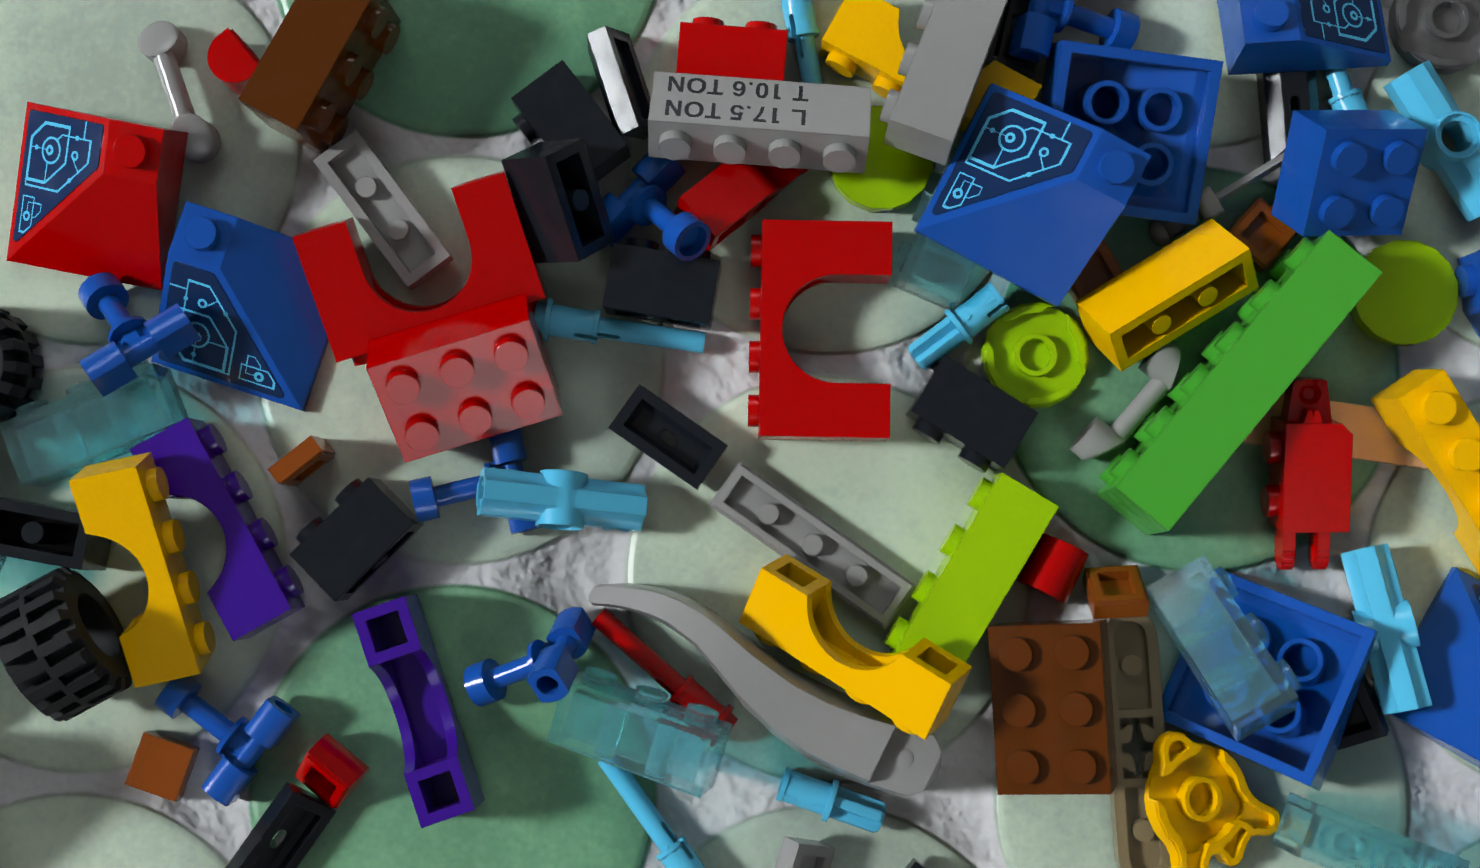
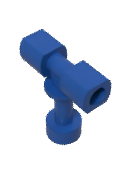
(1036, 27)
(646, 203)
(131, 337)
(507, 452)
(546, 666)
(238, 743)

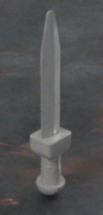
(1210, 204)

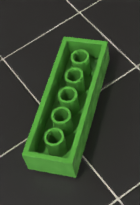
(1238, 383)

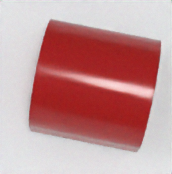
(232, 60)
(1053, 568)
(331, 771)

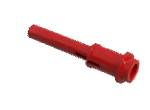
(681, 689)

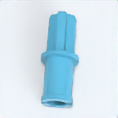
(958, 326)
(831, 800)

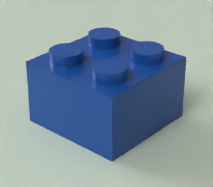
(1348, 172)

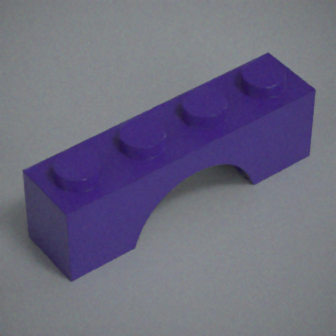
(253, 584)
(433, 742)

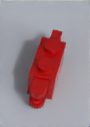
(1307, 473)

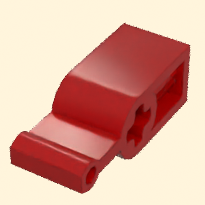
(734, 196)

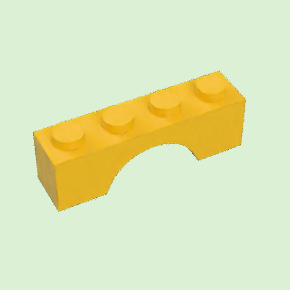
(868, 44)
(1439, 429)
(129, 505)
(796, 613)

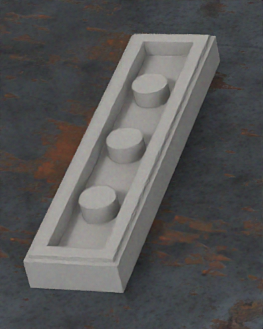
(800, 533)

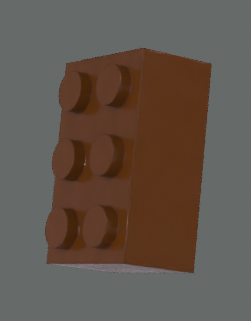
(320, 67)
(1052, 707)

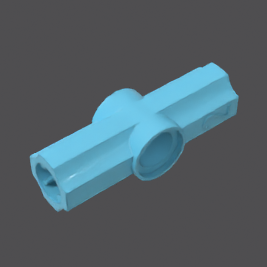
(1426, 101)
(561, 499)
(1380, 606)

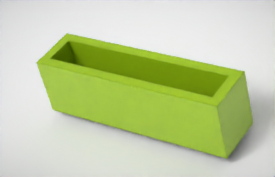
(977, 568)

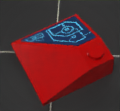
(96, 195)

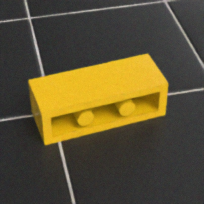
(1167, 294)

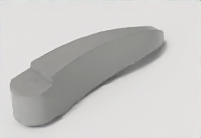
(795, 708)

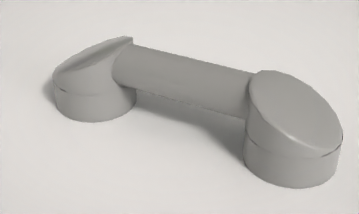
(166, 48)
(1099, 438)

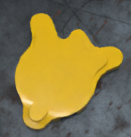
(1202, 803)

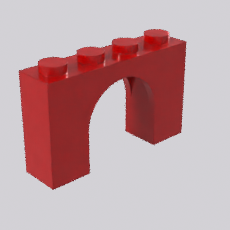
(792, 260)
(360, 310)

